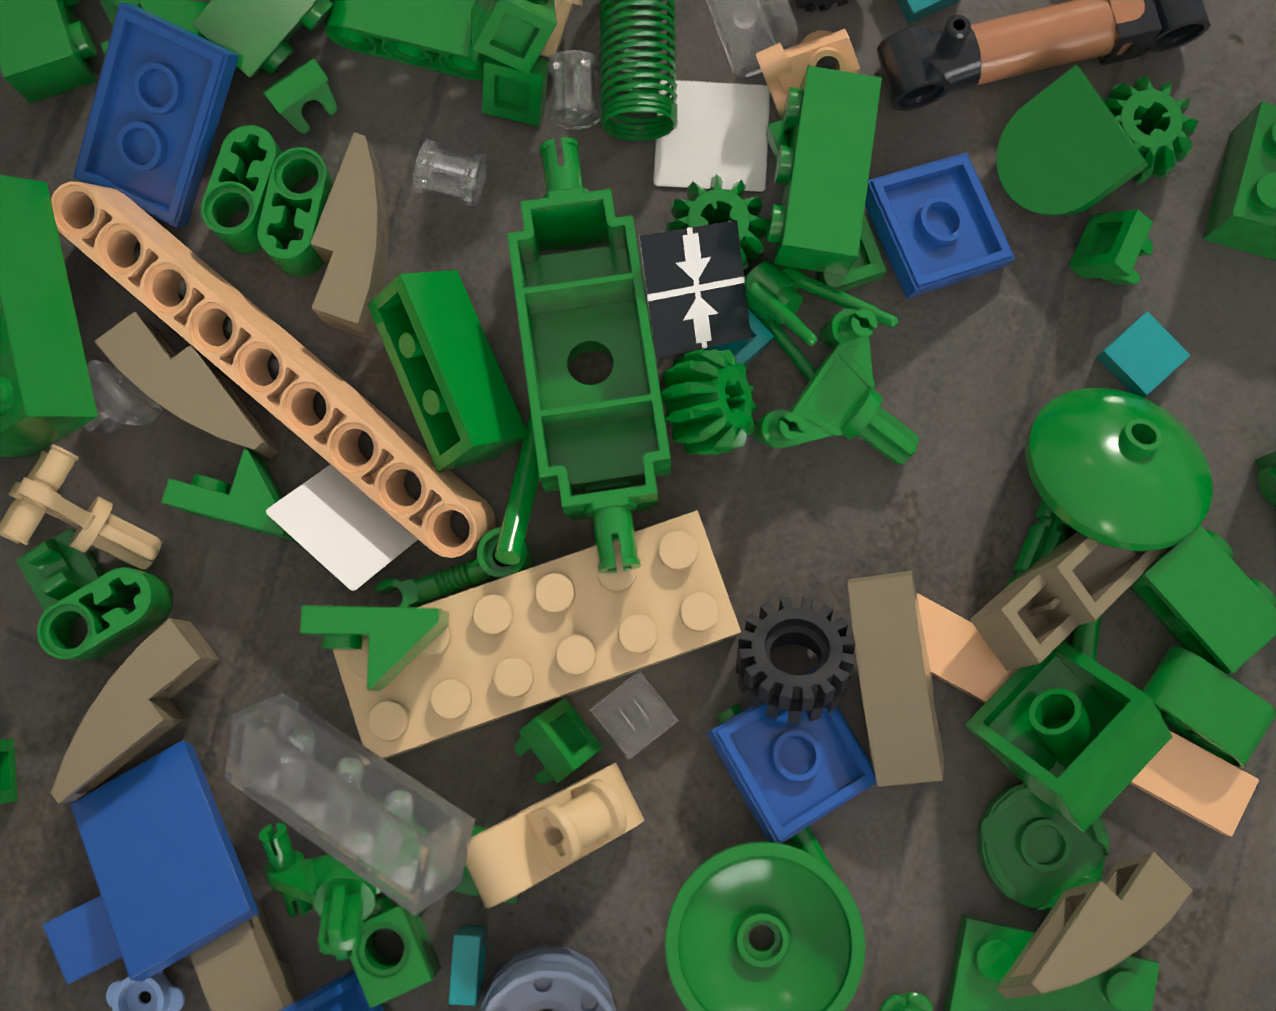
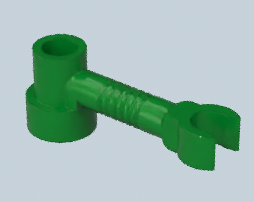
(474, 571)

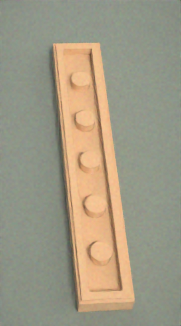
(1177, 775)

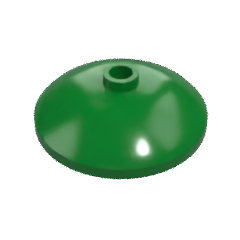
(1119, 469)
(813, 921)

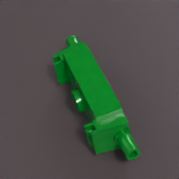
(576, 303)

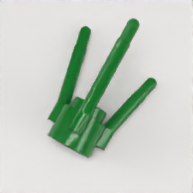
(776, 299)

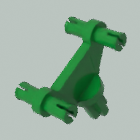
(841, 397)
(322, 883)

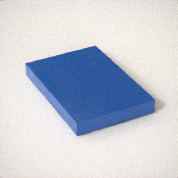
(155, 114)
(163, 861)

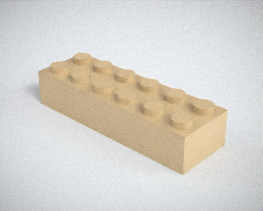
(546, 638)

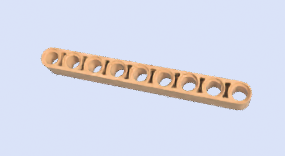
(245, 357)

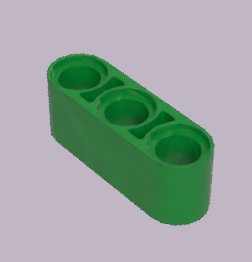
(410, 32)

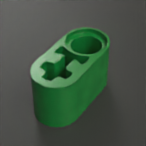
(240, 167)
(277, 223)
(106, 628)
(1209, 706)

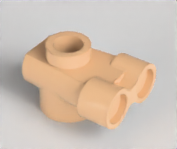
(787, 66)

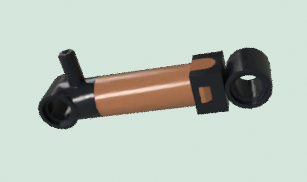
(928, 64)

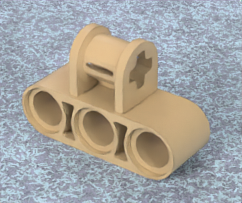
(551, 834)

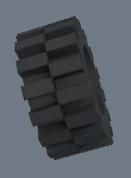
(801, 628)

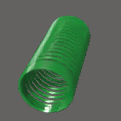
(639, 98)

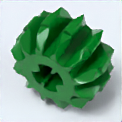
(1160, 119)
(723, 206)
(708, 402)

